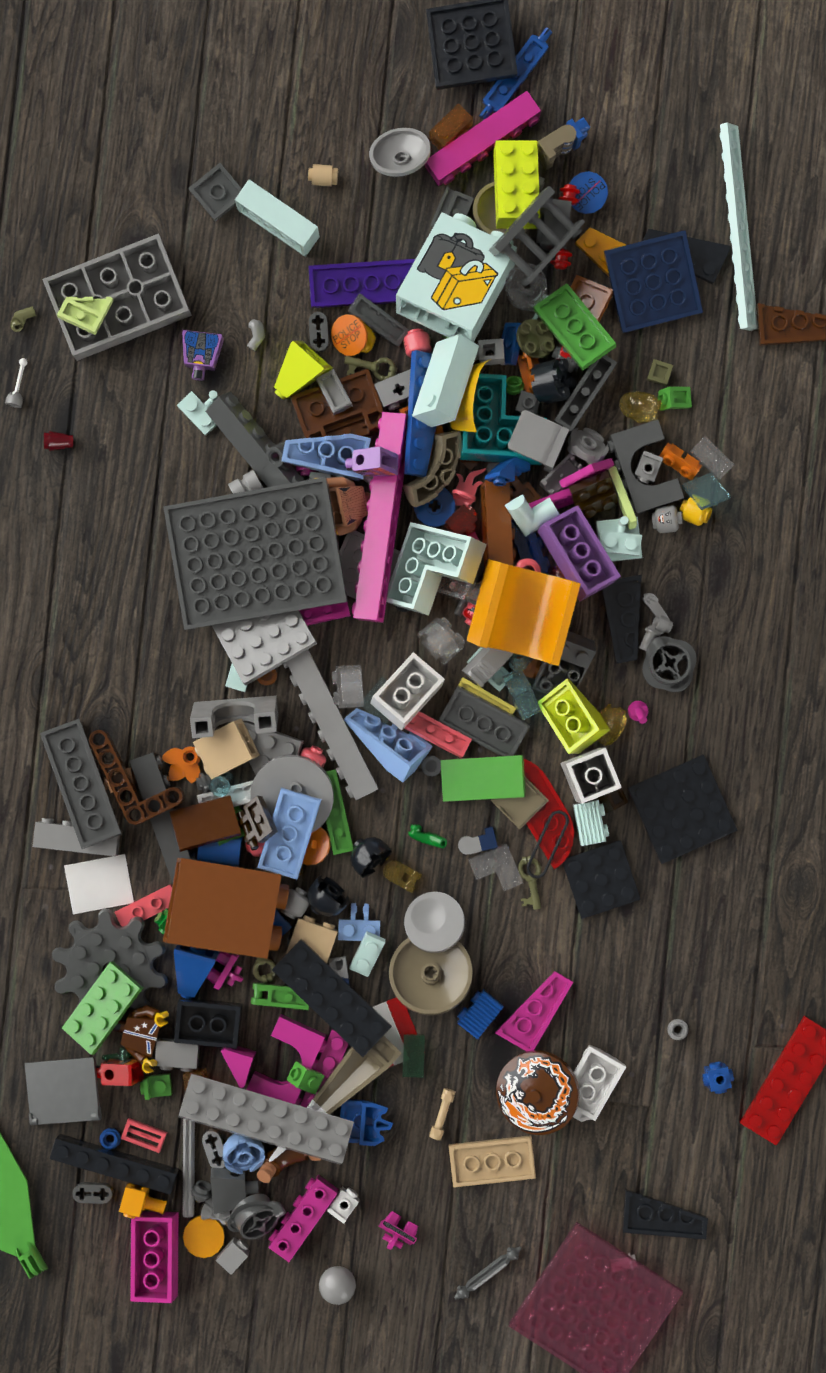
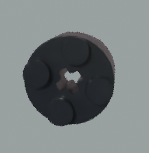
(552, 381)

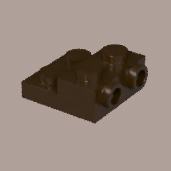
(594, 494)

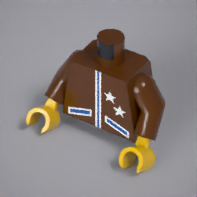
(141, 1033)

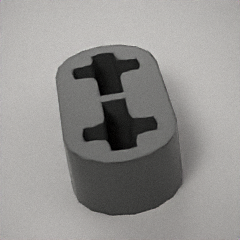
(323, 331)
(93, 1187)

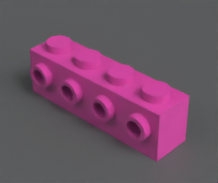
(303, 1217)

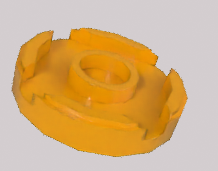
(203, 1237)

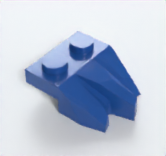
(366, 1121)

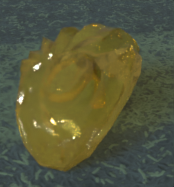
(640, 406)
(616, 721)

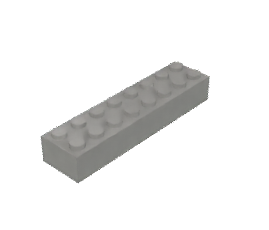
(266, 1119)

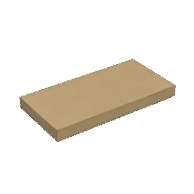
(492, 1161)

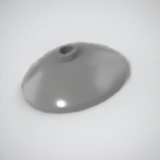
(400, 152)

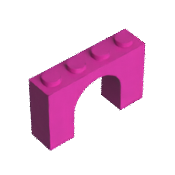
(306, 1042)

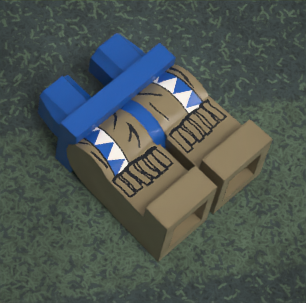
(561, 141)

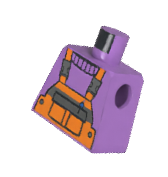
(373, 462)

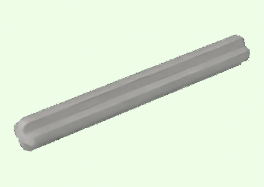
(188, 1167)

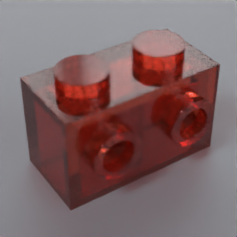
(462, 521)

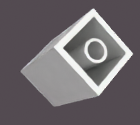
(591, 775)

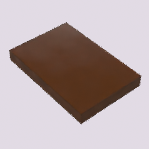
(205, 823)

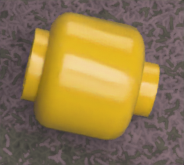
(693, 514)

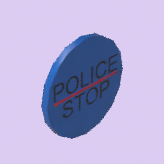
(592, 192)

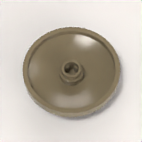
(430, 981)

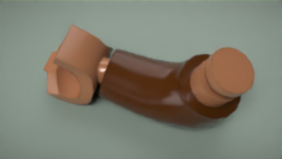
(285, 1159)

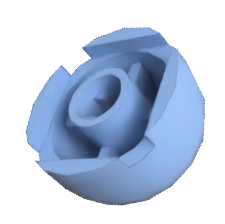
(242, 1154)

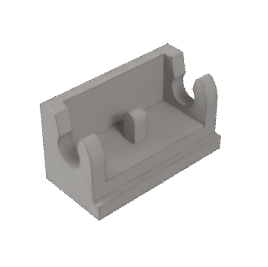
(563, 469)

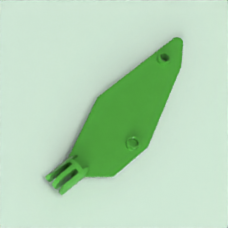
(16, 1215)

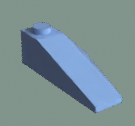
(325, 453)
(393, 748)

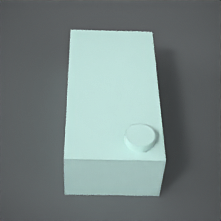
(277, 218)
(445, 381)

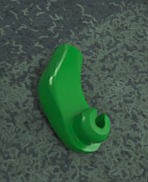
(426, 837)

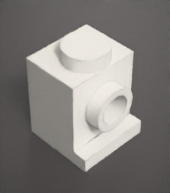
(347, 1195)

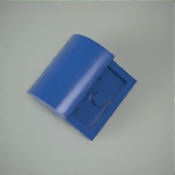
(225, 854)

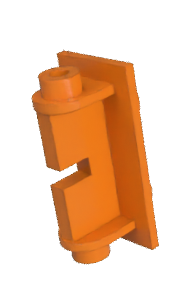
(525, 366)
(686, 467)

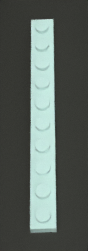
(739, 227)

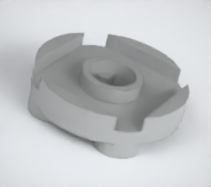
(587, 445)

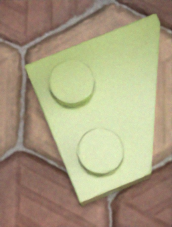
(85, 312)

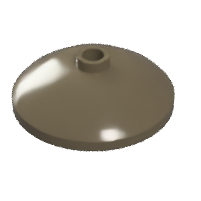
(484, 209)

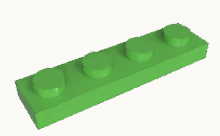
(337, 820)

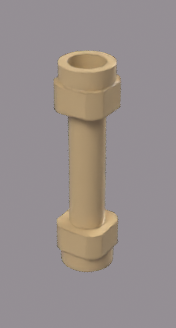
(437, 1130)

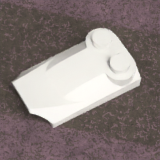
(596, 1079)

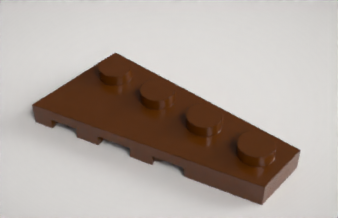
(789, 326)

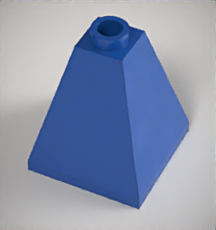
(192, 968)

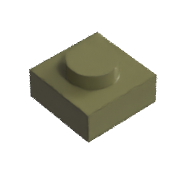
(659, 372)

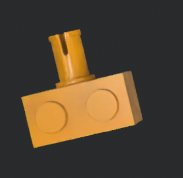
(137, 1199)

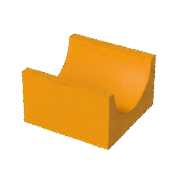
(523, 612)

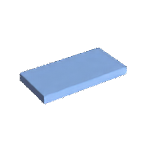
(294, 821)

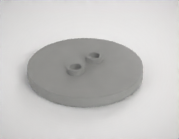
(298, 775)

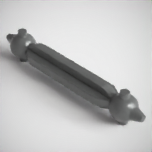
(488, 1272)

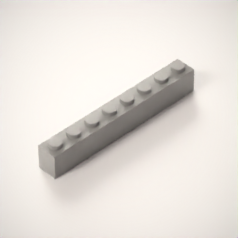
(331, 725)

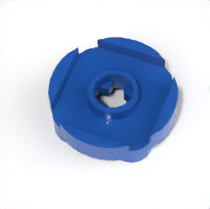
(437, 518)

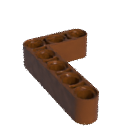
(127, 784)

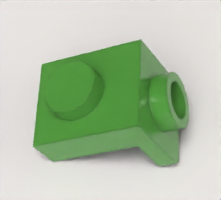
(305, 1078)

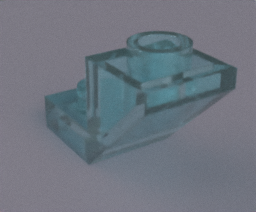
(522, 694)

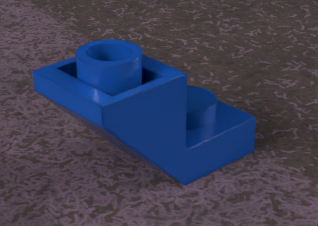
(507, 470)

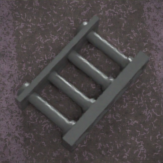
(516, 230)

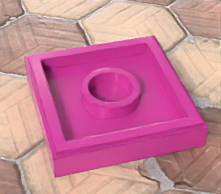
(586, 472)

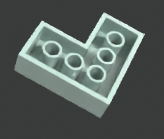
(424, 560)

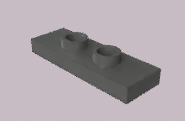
(378, 320)

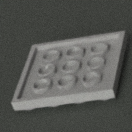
(264, 642)

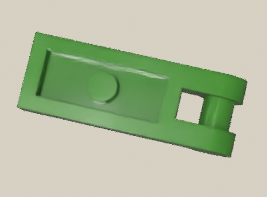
(278, 996)

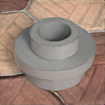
(684, 1029)

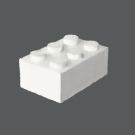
(407, 691)

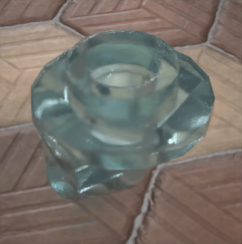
(221, 785)

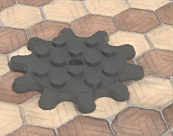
(109, 944)

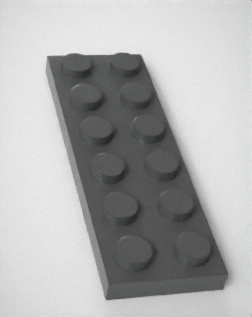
(80, 783)

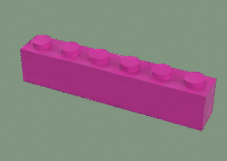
(481, 139)

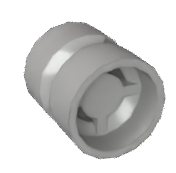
(248, 483)

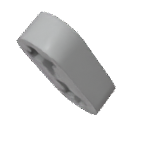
(210, 1151)

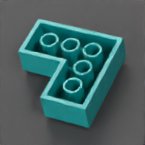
(491, 423)

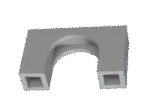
(210, 714)

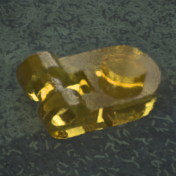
(394, 872)

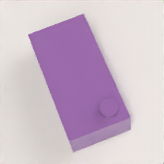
(578, 552)

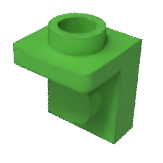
(675, 398)
(156, 1086)

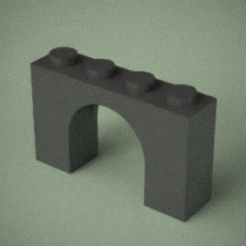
(642, 496)

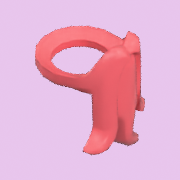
(465, 490)

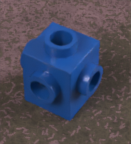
(712, 1072)

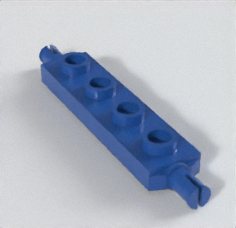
(526, 61)

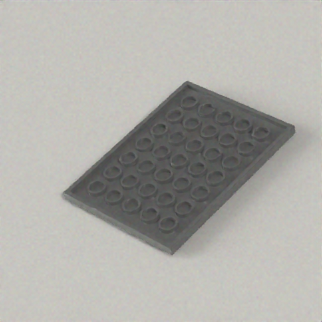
(255, 553)

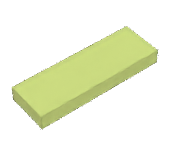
(622, 497)

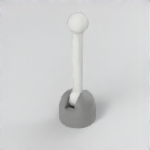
(14, 398)

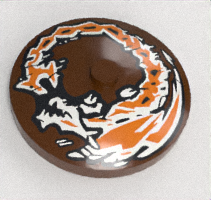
(537, 1092)

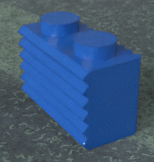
(479, 1014)

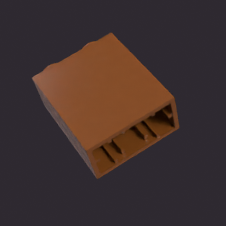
(225, 908)

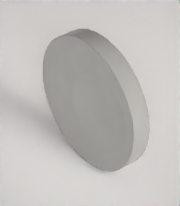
(434, 922)

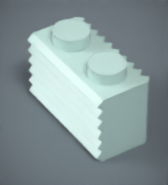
(590, 823)

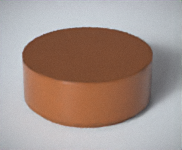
(269, 678)

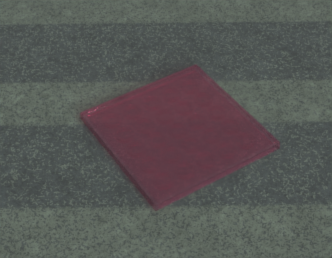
(595, 1305)

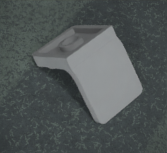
(538, 439)

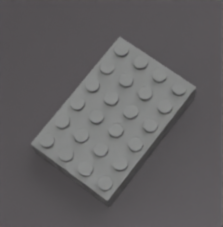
(142, 292)

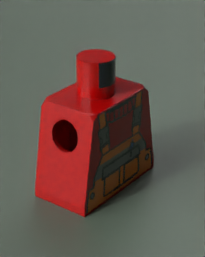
(120, 1072)

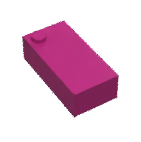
(154, 1257)

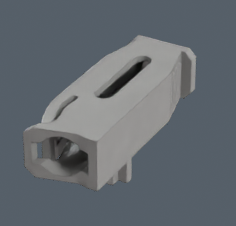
(486, 664)

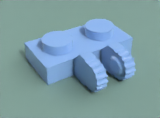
(355, 929)

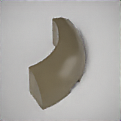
(440, 470)

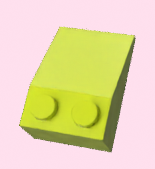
(572, 717)

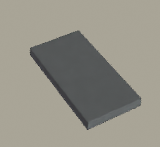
(484, 722)

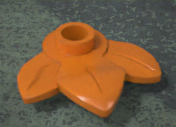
(180, 765)

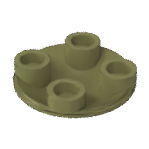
(535, 338)

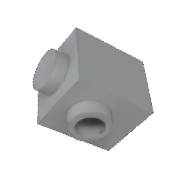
(233, 1255)

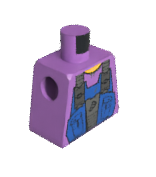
(201, 351)

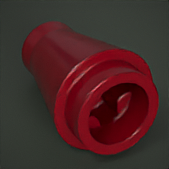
(57, 441)

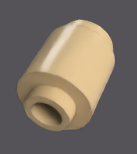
(323, 175)

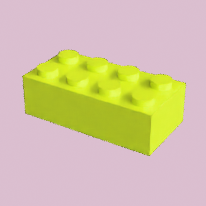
(515, 180)

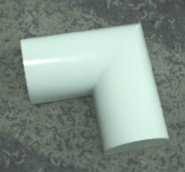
(530, 518)

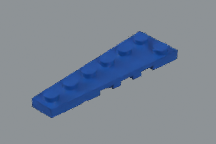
(419, 435)

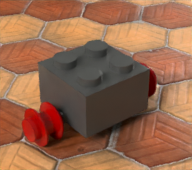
(564, 204)

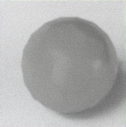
(337, 1285)

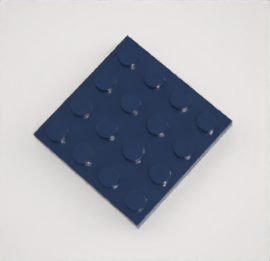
(653, 281)

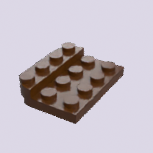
(360, 419)

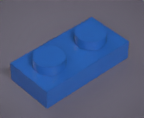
(511, 346)

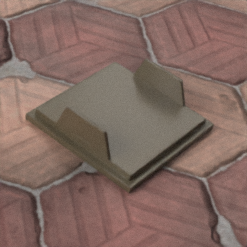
(522, 809)

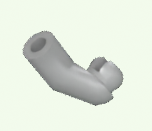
(258, 334)

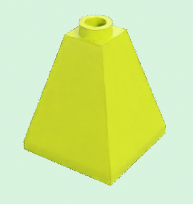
(299, 369)

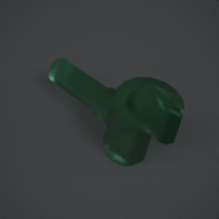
(123, 1055)

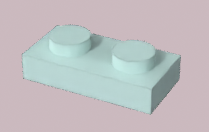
(367, 954)

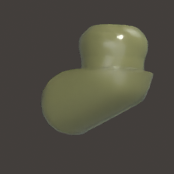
(20, 317)

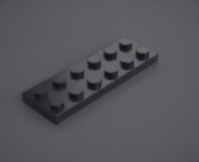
(332, 998)

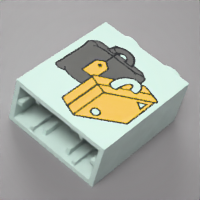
(454, 278)

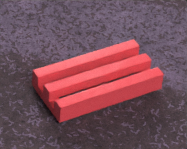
(147, 1128)

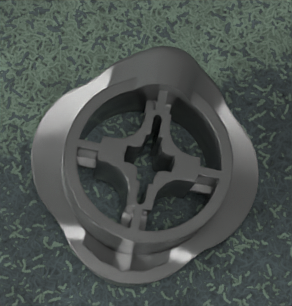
(686, 652)
(255, 1216)

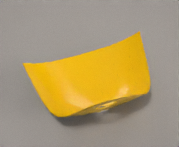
(464, 419)

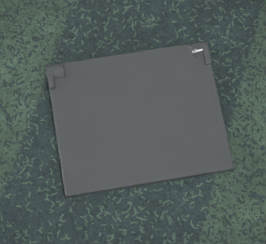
(63, 1091)

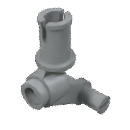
(660, 623)

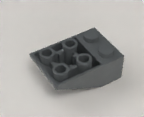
(573, 664)

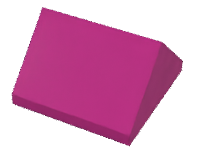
(239, 1062)

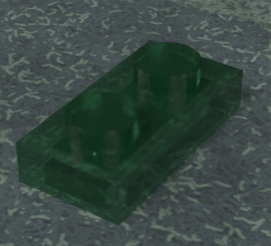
(413, 1055)

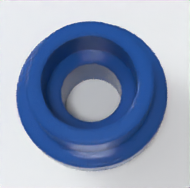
(104, 1141)

